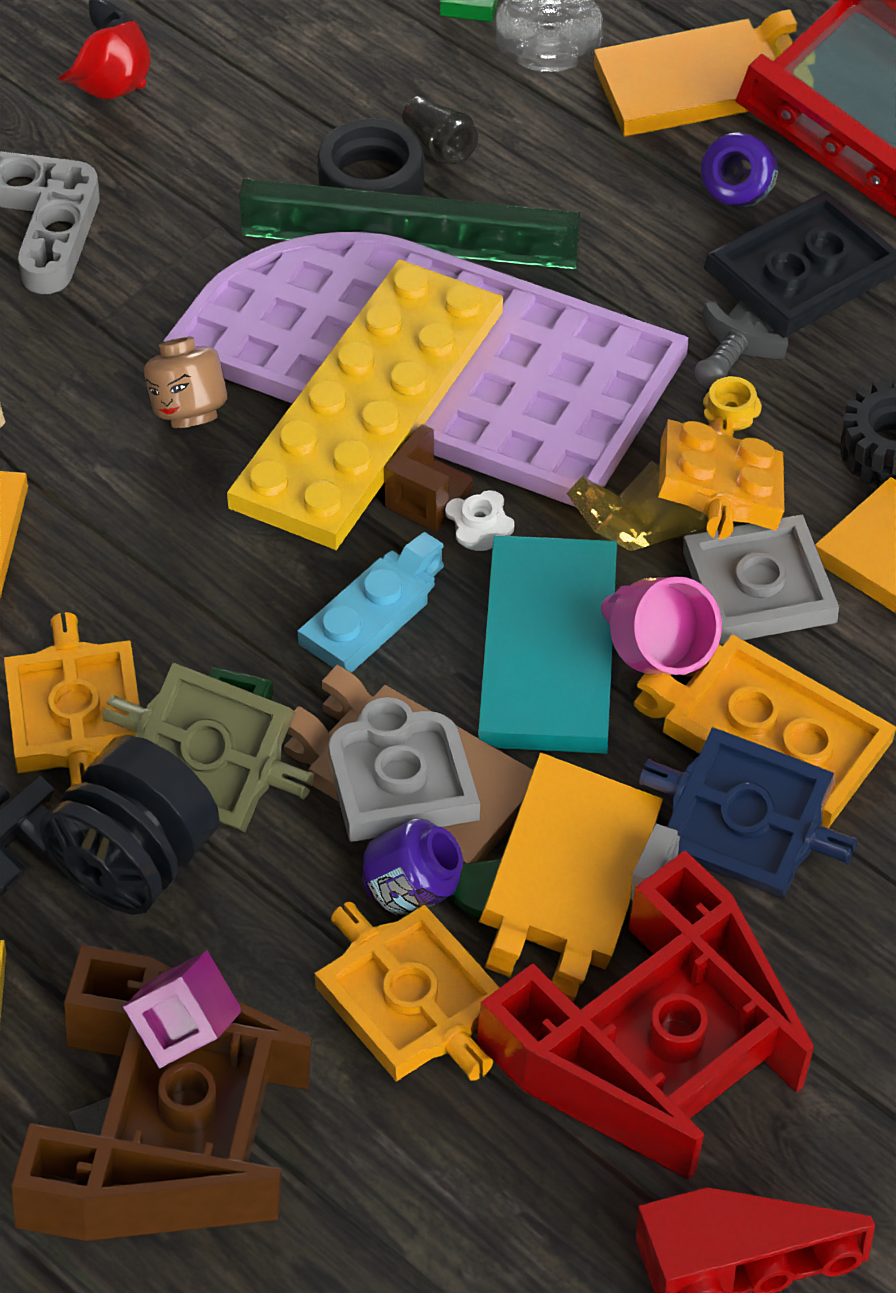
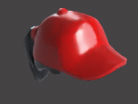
(113, 57)

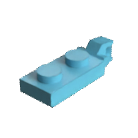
(374, 605)

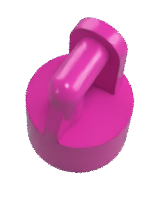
(664, 624)

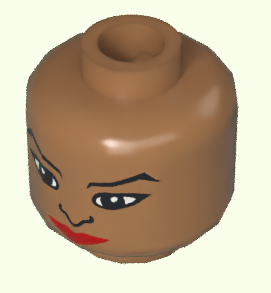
(185, 383)

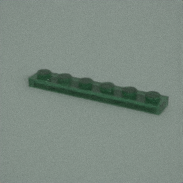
(441, 224)

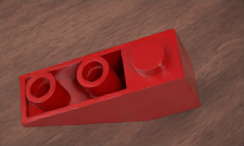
(745, 1242)

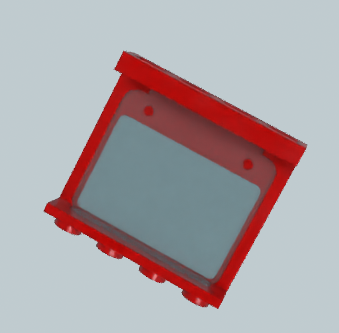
(837, 95)

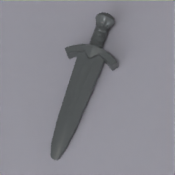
(739, 334)

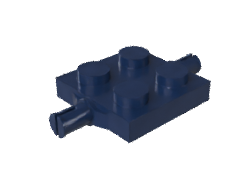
(750, 811)

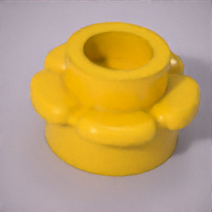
(733, 400)

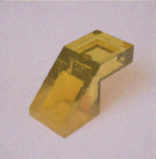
(638, 514)

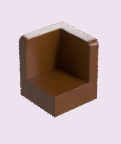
(421, 485)

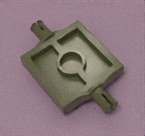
(222, 735)

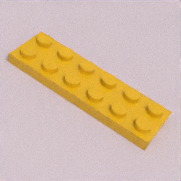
(365, 404)

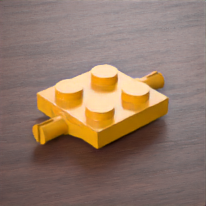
(721, 475)
(61, 700)
(408, 991)

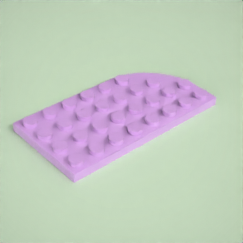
(536, 405)

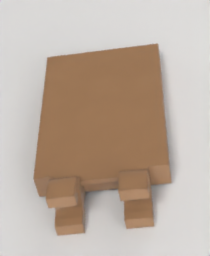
(496, 776)

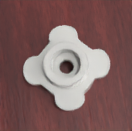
(479, 519)

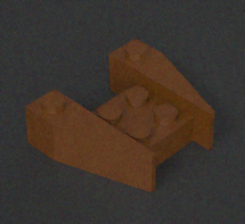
(171, 1134)

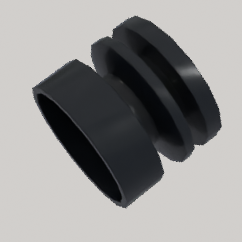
(129, 824)

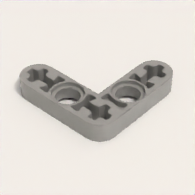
(50, 205)

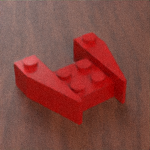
(660, 1035)

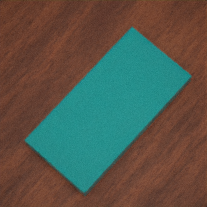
(548, 645)

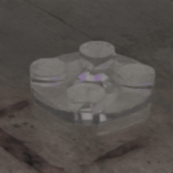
(523, 33)

